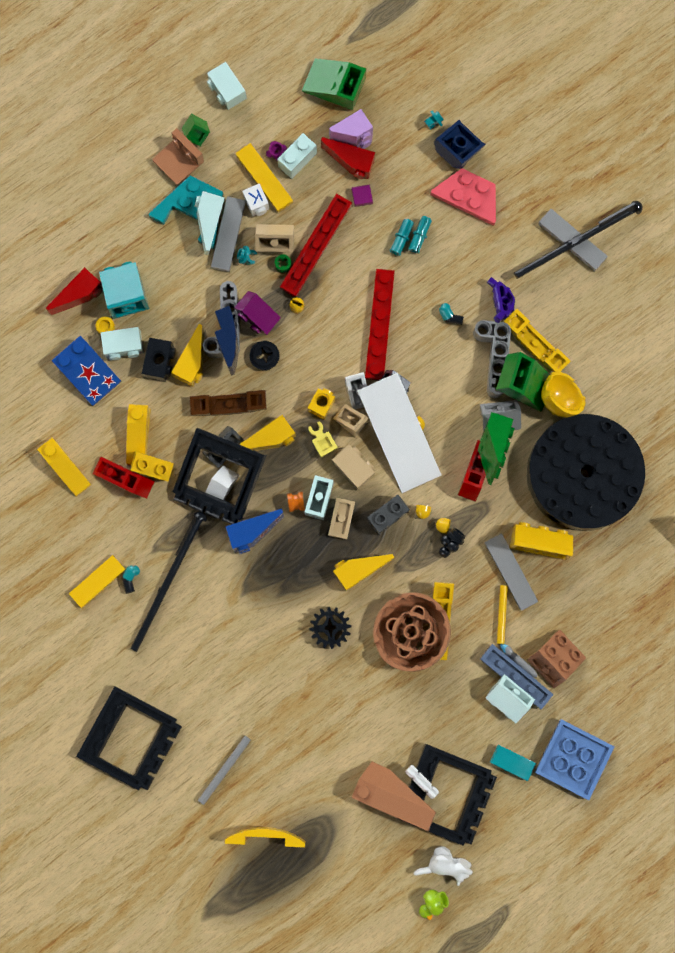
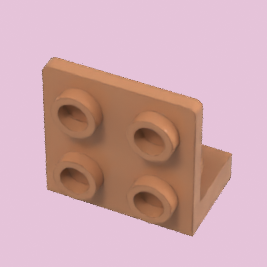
(179, 158)
(557, 659)

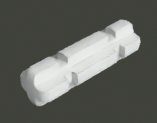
(422, 782)

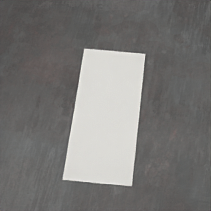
(399, 432)

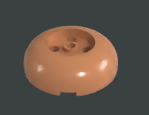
(391, 625)

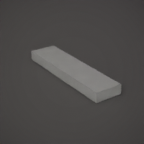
(564, 231)
(228, 234)
(511, 572)

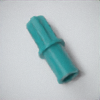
(420, 234)
(401, 237)

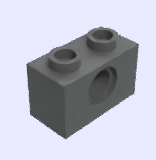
(388, 514)

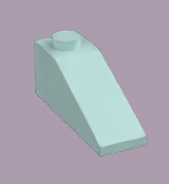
(208, 214)

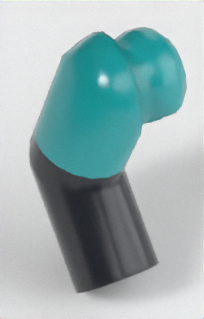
(448, 316)
(129, 574)

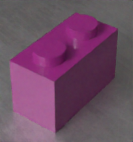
(257, 313)

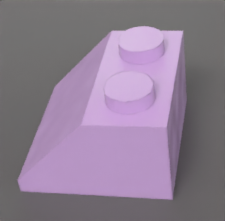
(353, 130)

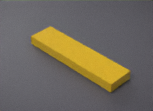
(262, 174)

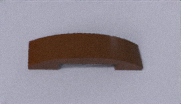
(228, 404)

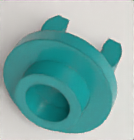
(436, 119)
(243, 255)

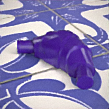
(503, 299)

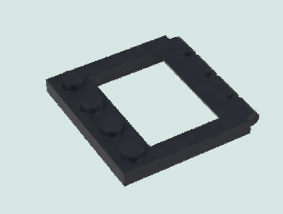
(227, 450)
(104, 727)
(477, 797)

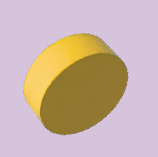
(104, 324)

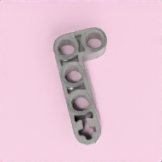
(224, 302)
(496, 342)

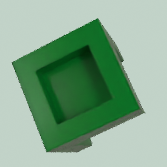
(196, 129)

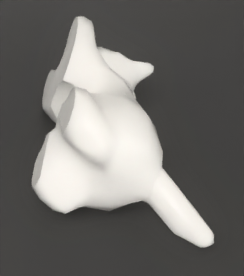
(444, 864)

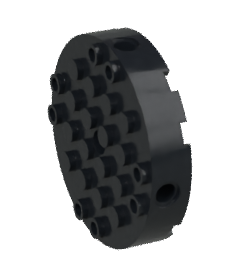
(613, 467)

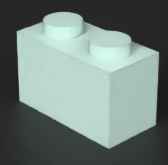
(226, 85)
(297, 156)
(122, 343)
(319, 497)
(510, 699)

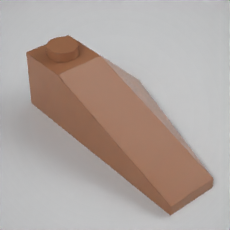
(387, 793)

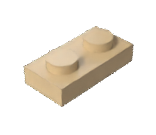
(341, 518)

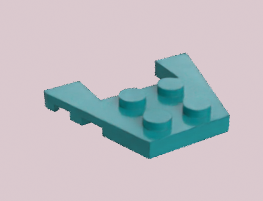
(184, 200)

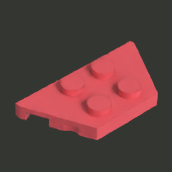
(469, 194)

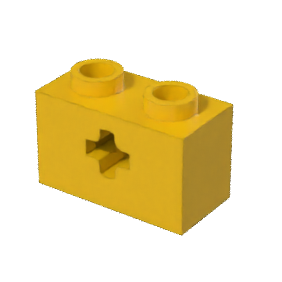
(151, 466)

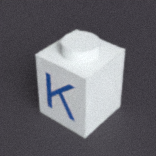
(256, 200)

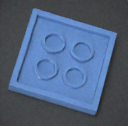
(574, 759)

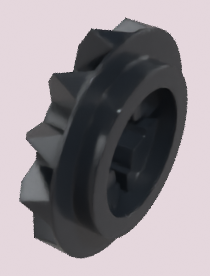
(256, 352)

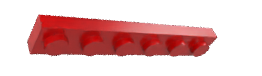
(316, 245)
(379, 324)

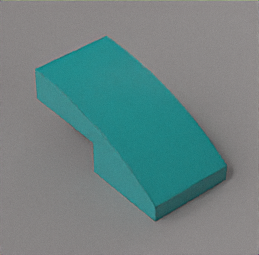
(512, 762)

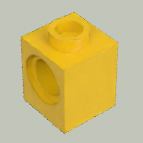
(317, 410)

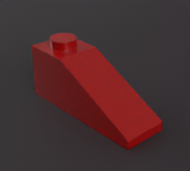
(352, 158)
(77, 292)
(123, 477)
(473, 477)

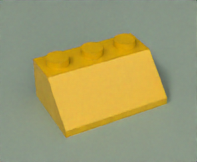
(542, 541)

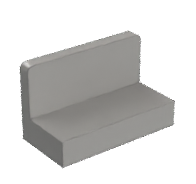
(507, 408)

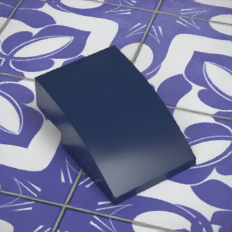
(227, 338)

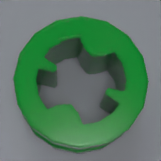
(283, 269)

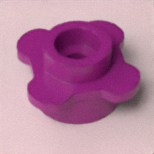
(275, 146)

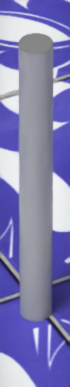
(224, 770)

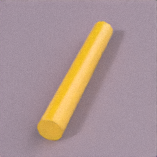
(502, 614)

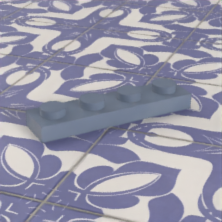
(503, 665)

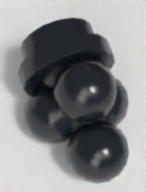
(451, 542)

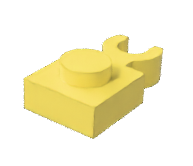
(323, 442)

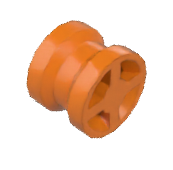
(295, 502)

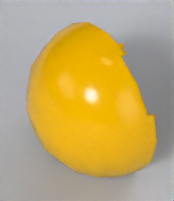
(562, 395)

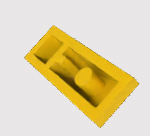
(190, 363)
(137, 430)
(271, 436)
(64, 466)
(356, 570)

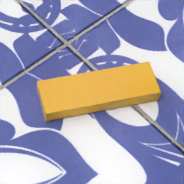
(97, 581)

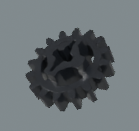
(321, 628)

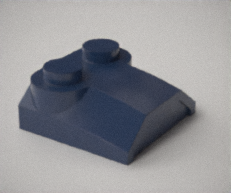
(458, 145)

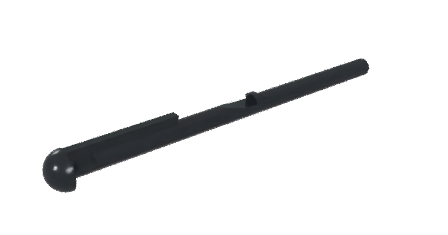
(634, 207)
(180, 554)

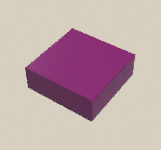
(362, 195)

